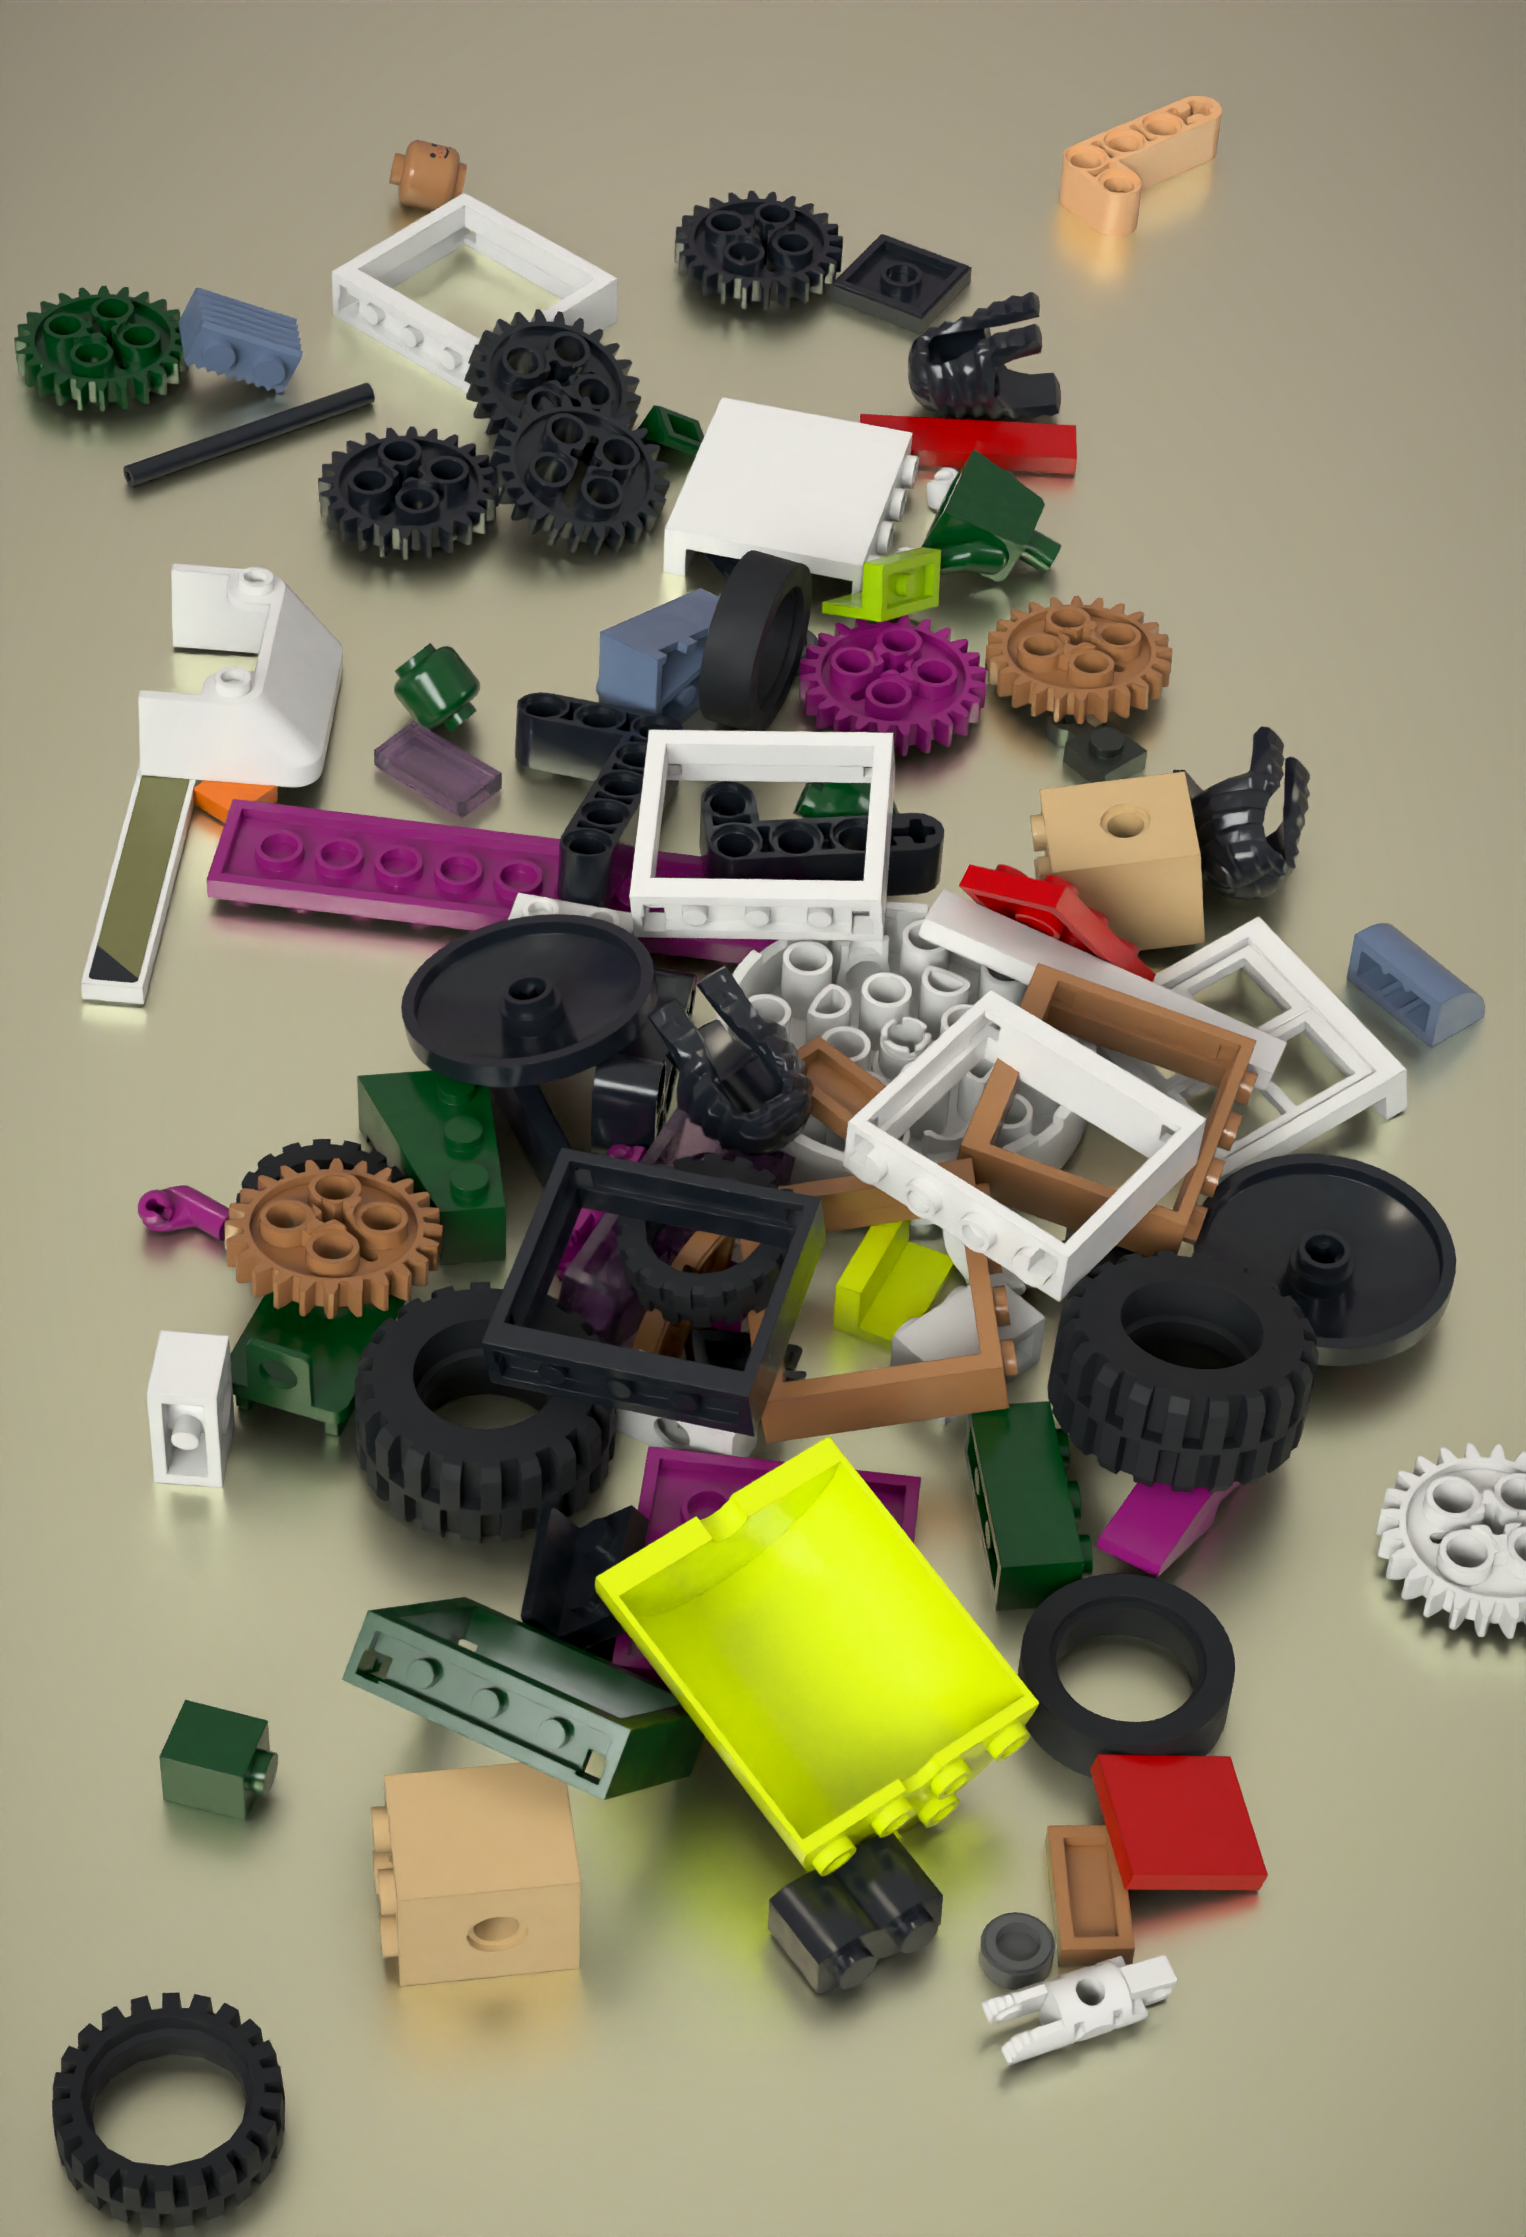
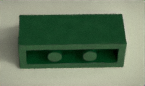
(1025, 1504)

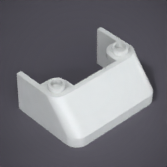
(244, 723)

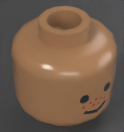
(428, 175)

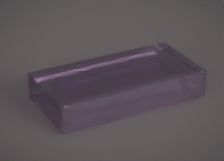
(438, 769)

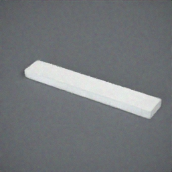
(1017, 950)

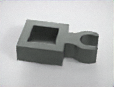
(1097, 751)

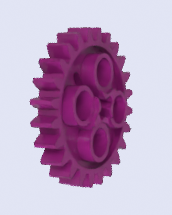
(893, 682)

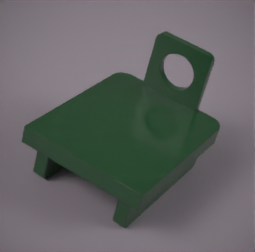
(304, 1360)

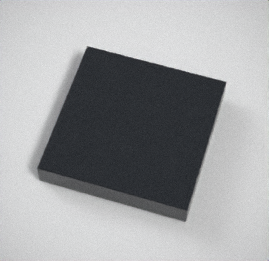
(900, 283)

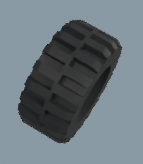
(1182, 1371)
(459, 1474)

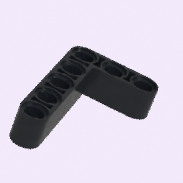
(600, 746)

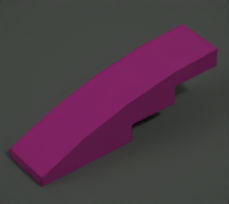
(1159, 1525)

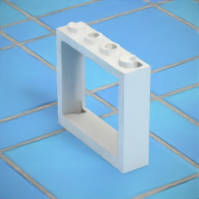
(368, 302)
(764, 905)
(1062, 1072)

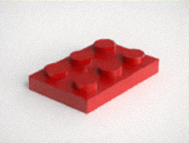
(1054, 910)

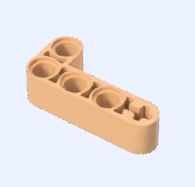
(1108, 171)

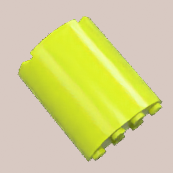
(822, 1658)

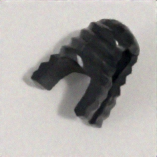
(964, 369)
(1230, 821)
(736, 1094)

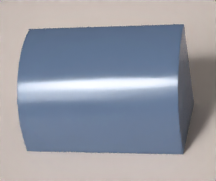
(1412, 984)

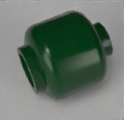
(437, 688)

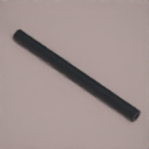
(248, 434)

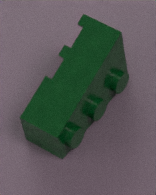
(447, 1144)

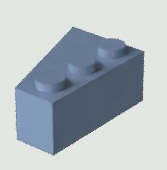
(657, 657)

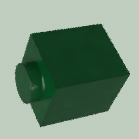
(217, 1760)

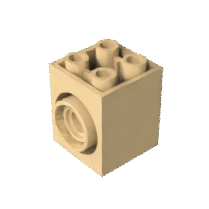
(1128, 854)
(476, 1874)

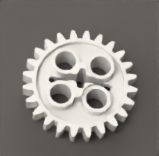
(1460, 1537)

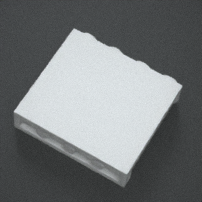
(792, 490)

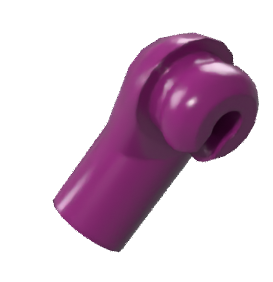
(182, 1209)

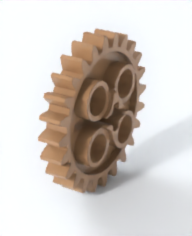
(1078, 659)
(333, 1238)

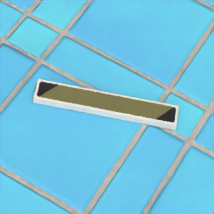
(139, 890)

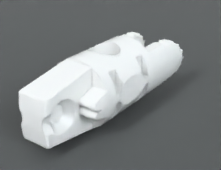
(1081, 2004)

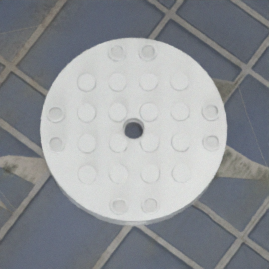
(884, 1010)

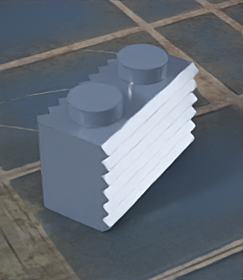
(240, 340)

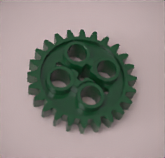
(101, 348)

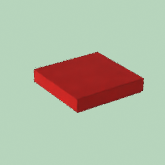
(1178, 1822)

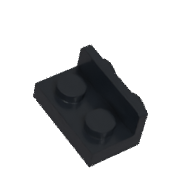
(563, 1573)

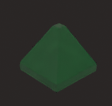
(673, 430)

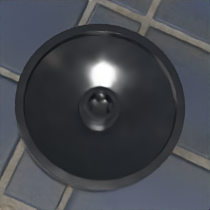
(529, 1000)
(1345, 1244)

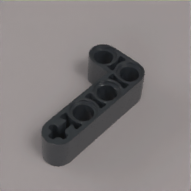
(821, 848)
(638, 1083)

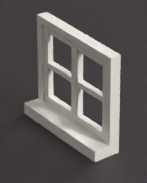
(1308, 1007)

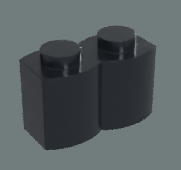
(856, 1915)

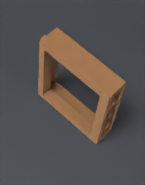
(1140, 1032)
(902, 1391)

